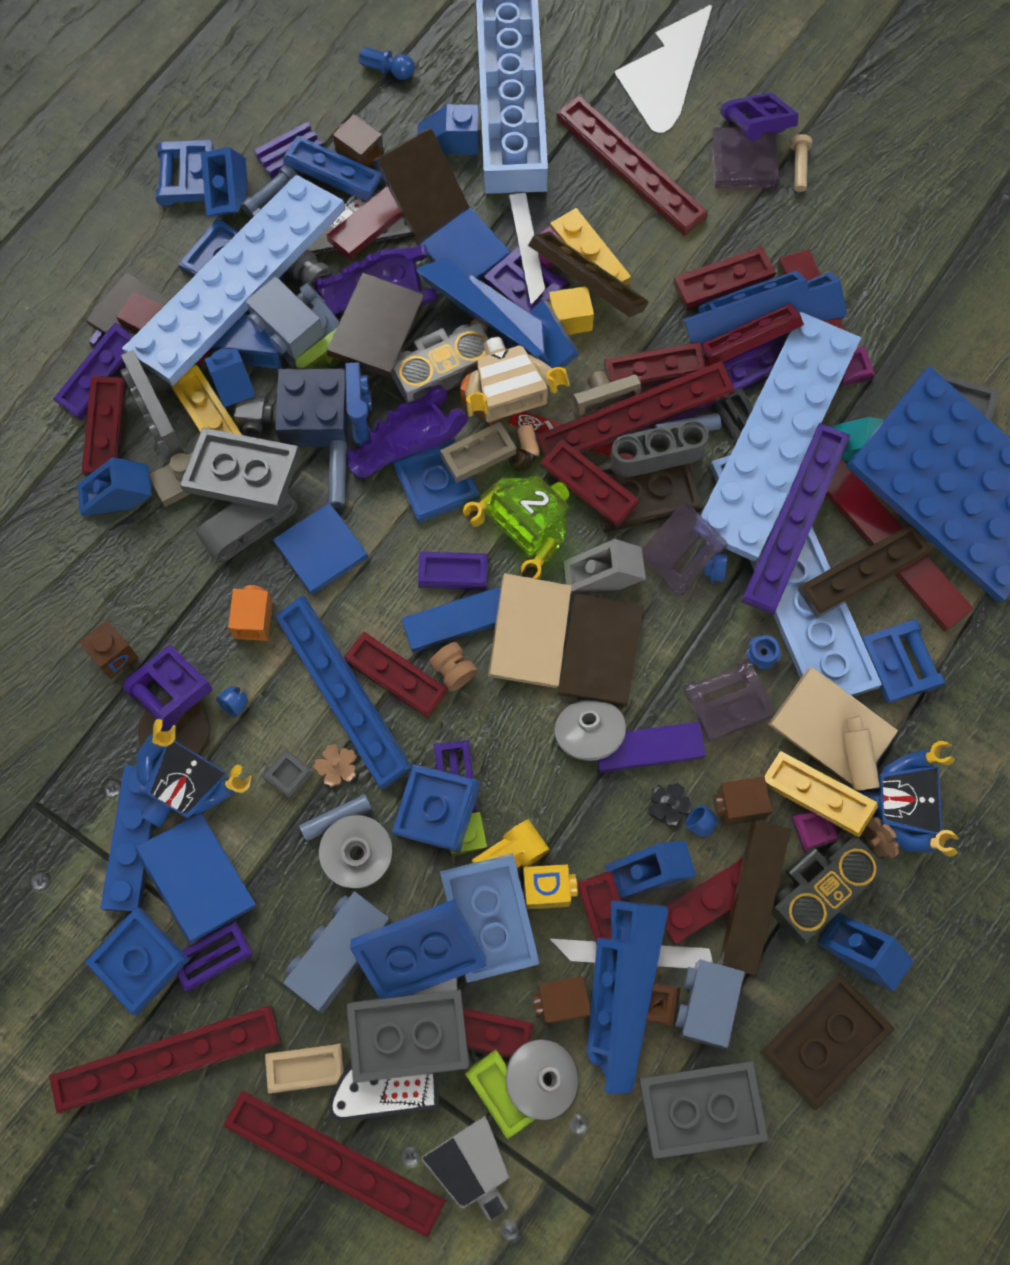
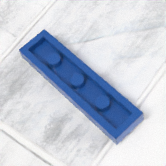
(125, 871)

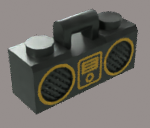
(841, 879)

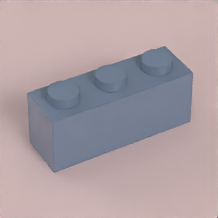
(329, 960)

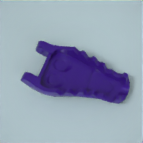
(391, 265)
(409, 430)

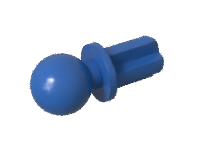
(401, 65)

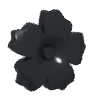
(669, 804)

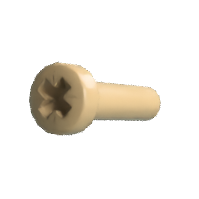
(801, 145)

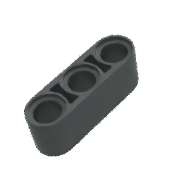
(669, 437)
(241, 526)

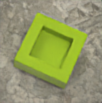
(474, 837)

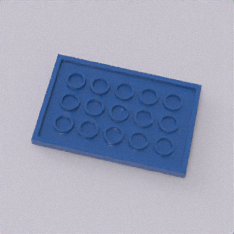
(946, 477)

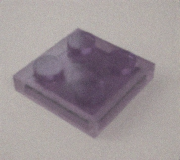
(742, 161)

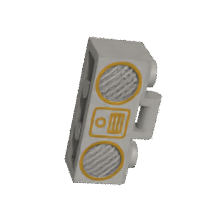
(439, 361)

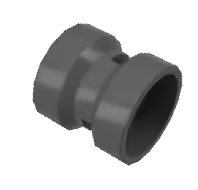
(308, 269)

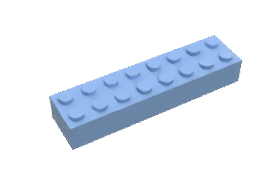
(511, 96)

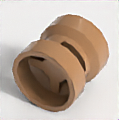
(453, 666)

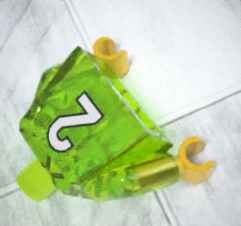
(528, 514)

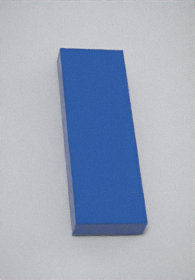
(332, 168)
(452, 620)

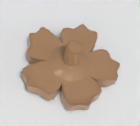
(336, 765)
(881, 838)

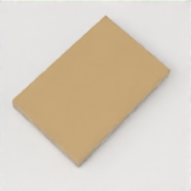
(530, 631)
(817, 717)

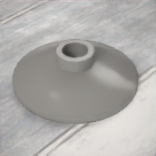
(593, 740)
(353, 833)
(526, 1082)

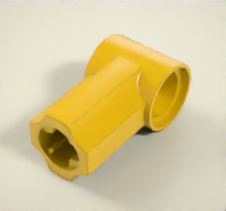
(521, 841)

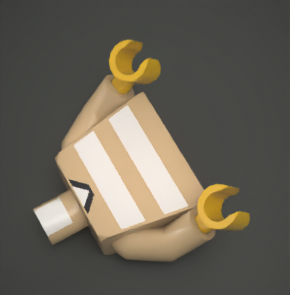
(510, 381)

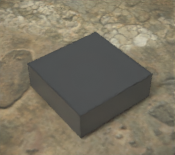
(288, 774)

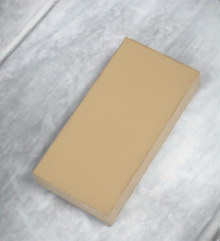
(304, 1068)

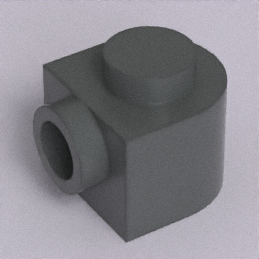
(253, 415)

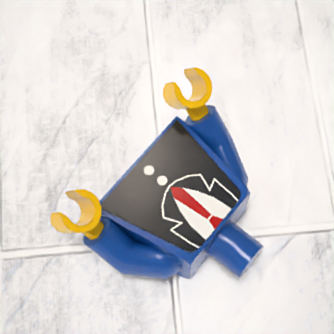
(181, 778)
(912, 802)

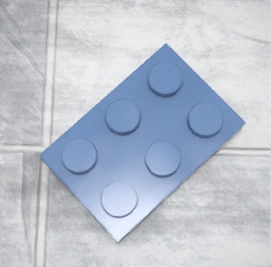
(496, 913)

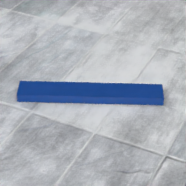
(343, 692)

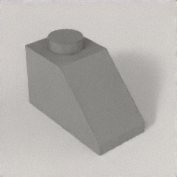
(605, 568)

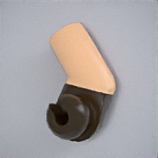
(528, 451)

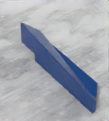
(817, 297)
(487, 306)
(624, 990)

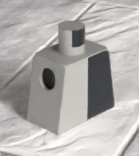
(471, 1168)

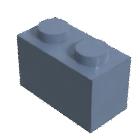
(284, 318)
(710, 1003)

